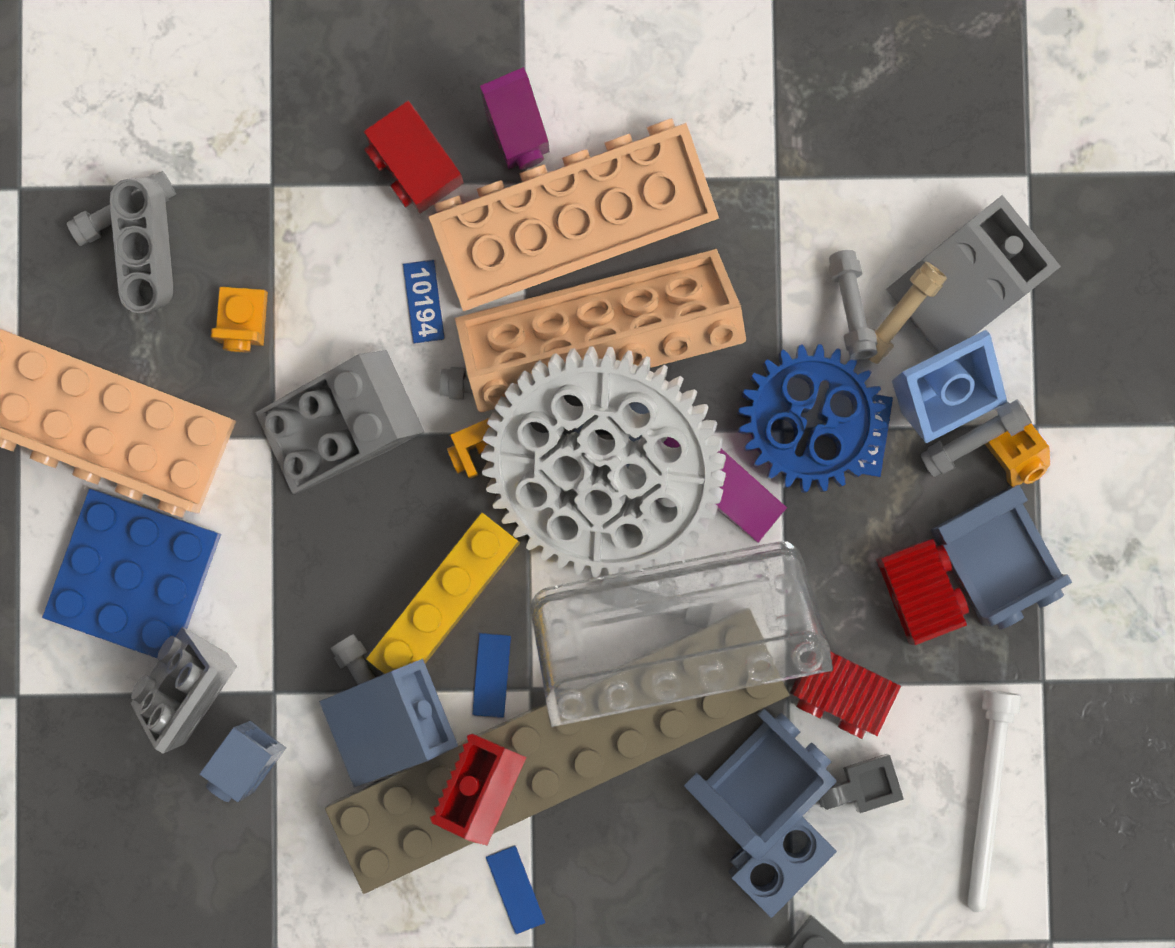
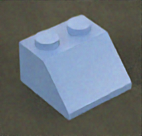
(951, 387)

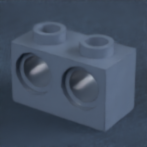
(241, 762)
(790, 869)

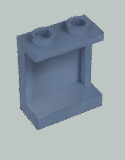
(1001, 558)
(388, 723)
(764, 785)

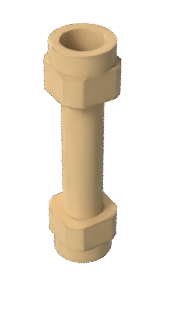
(926, 282)

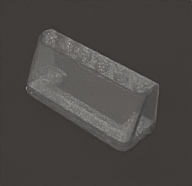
(677, 632)

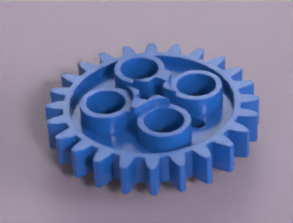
(850, 434)

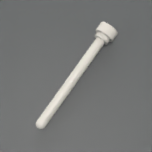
(1000, 710)

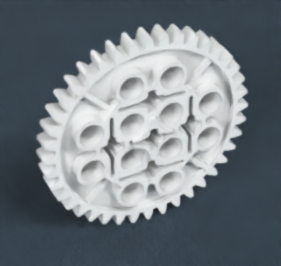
(605, 387)

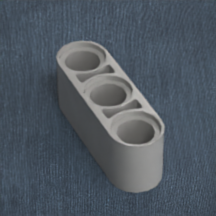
(130, 265)

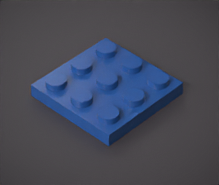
(130, 574)

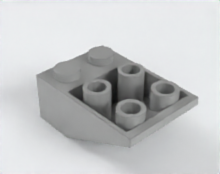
(987, 271)
(339, 420)
(180, 689)

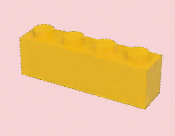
(445, 596)

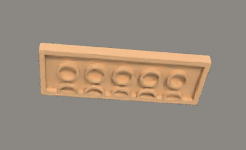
(573, 214)
(652, 311)
(108, 426)

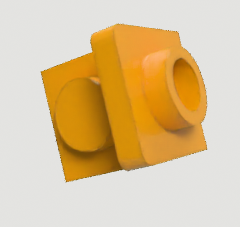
(240, 318)
(464, 442)
(1022, 455)

